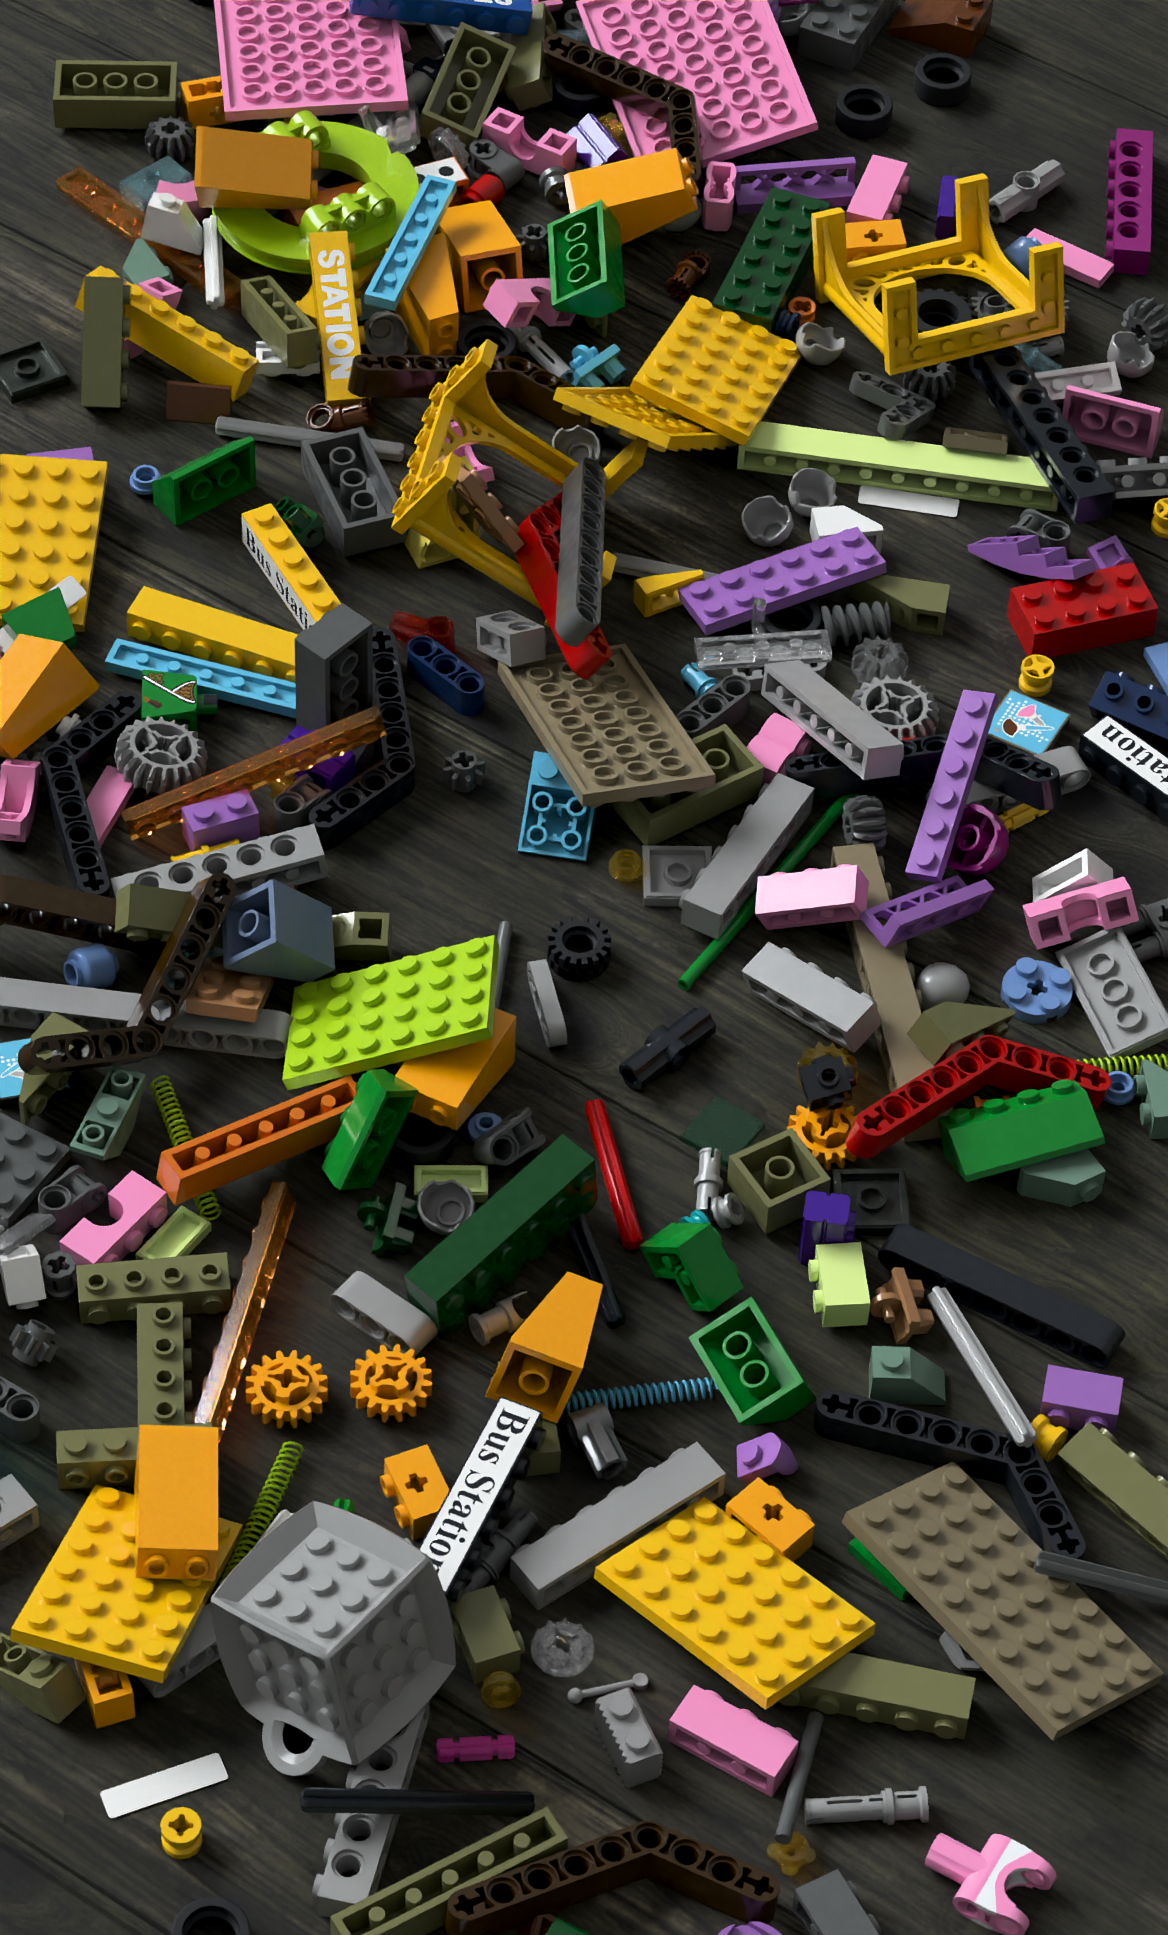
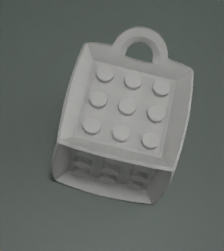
(333, 1635)

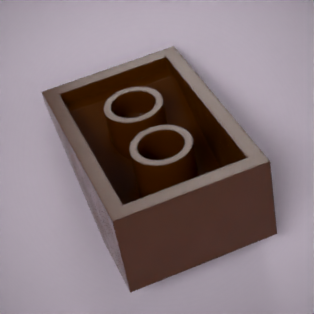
(944, 24)

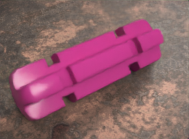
(475, 1748)

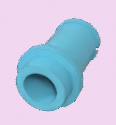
(697, 679)

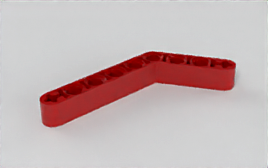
(540, 565)
(980, 1063)

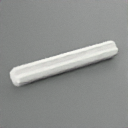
(213, 263)

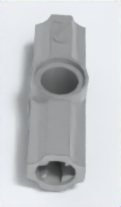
(1025, 191)

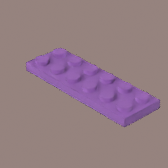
(782, 580)

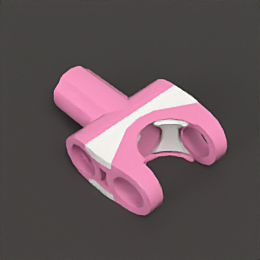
(988, 1876)

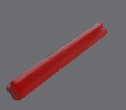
(613, 1174)

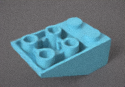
(553, 817)

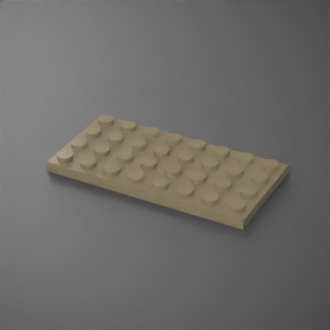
(607, 732)
(980, 1584)

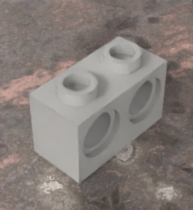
(511, 638)

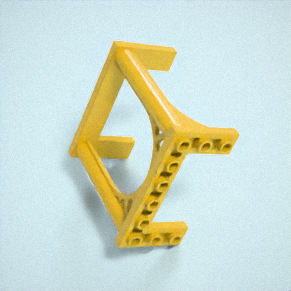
(895, 331)
(425, 488)

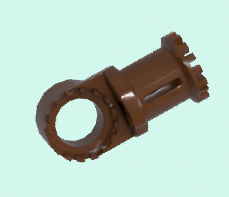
(688, 274)
(341, 417)

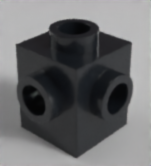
(827, 1083)

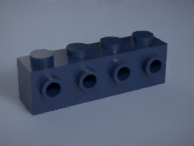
(1132, 705)

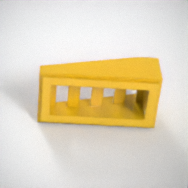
(657, 592)

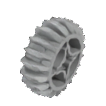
(897, 704)
(160, 755)

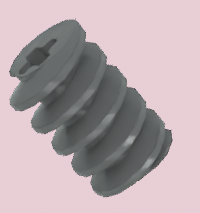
(856, 622)

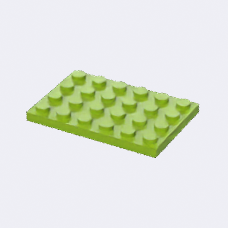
(392, 1012)

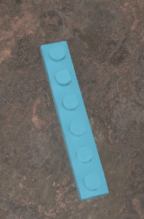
(410, 242)
(212, 678)

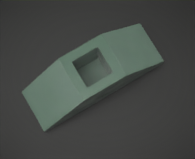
(110, 1115)

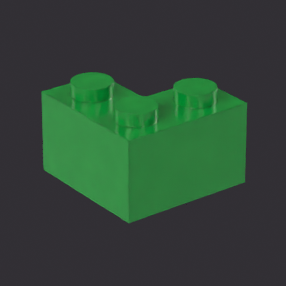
(696, 1261)

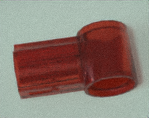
(408, 626)

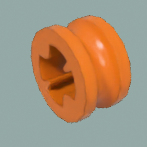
(805, 307)

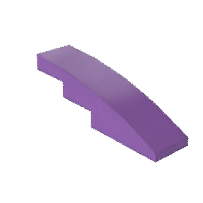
(1026, 557)

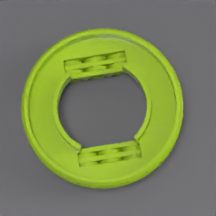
(367, 216)

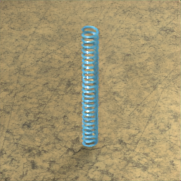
(597, 1395)

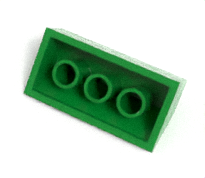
(586, 262)
(1019, 1130)

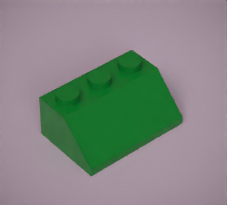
(206, 481)
(368, 1130)
(752, 1366)

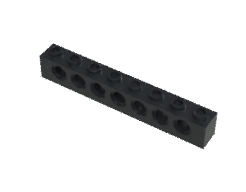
(1044, 434)

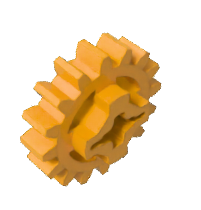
(825, 1133)
(391, 1383)
(286, 1389)

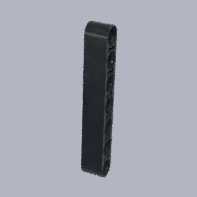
(1003, 1296)

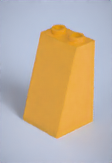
(254, 170)
(637, 191)
(479, 251)
(431, 302)
(37, 690)
(461, 1077)
(549, 1348)
(176, 1502)

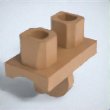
(897, 1304)

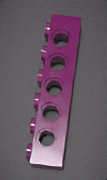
(1130, 201)

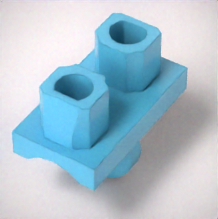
(589, 366)

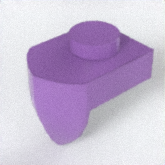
(1108, 553)
(764, 1457)

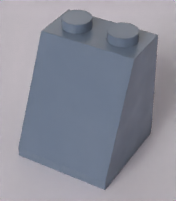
(278, 934)

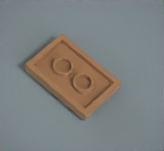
(485, 508)
(228, 992)

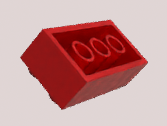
(1082, 613)

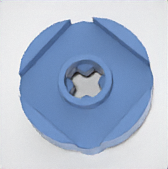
(1030, 974)

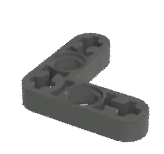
(904, 411)

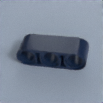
(445, 675)

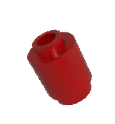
(484, 189)

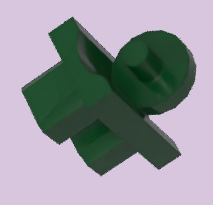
(302, 522)
(386, 1217)

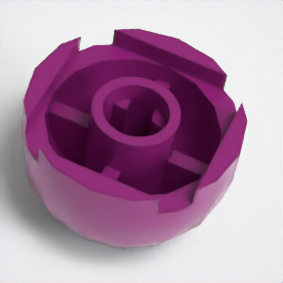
(979, 842)

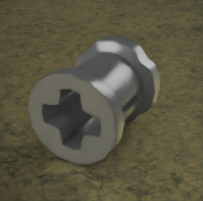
(65, 1280)

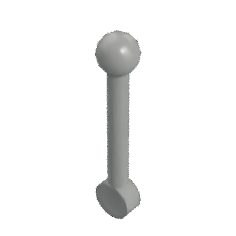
(639, 1682)

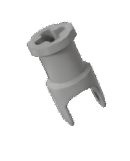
(496, 1320)

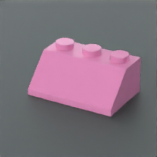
(1113, 421)

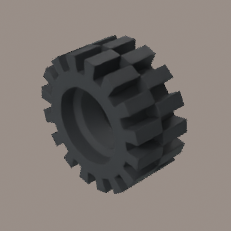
(579, 963)

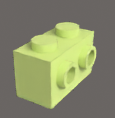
(841, 1284)

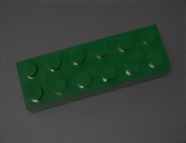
(771, 259)
(503, 1235)

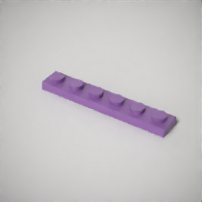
(951, 786)

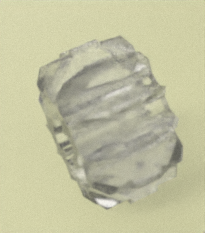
(879, 659)

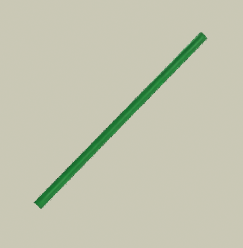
(748, 910)

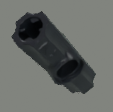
(667, 1048)

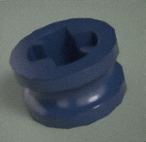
(787, 324)

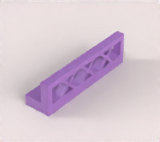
(823, 186)
(928, 915)

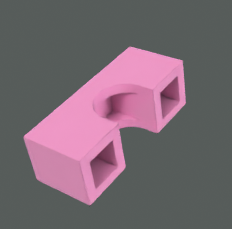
(552, 150)
(517, 300)
(1102, 904)
(136, 1207)

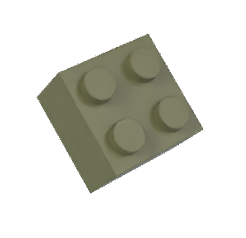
(774, 1179)

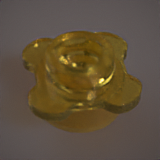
(613, 126)
(791, 1864)

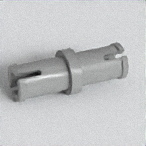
(708, 1182)

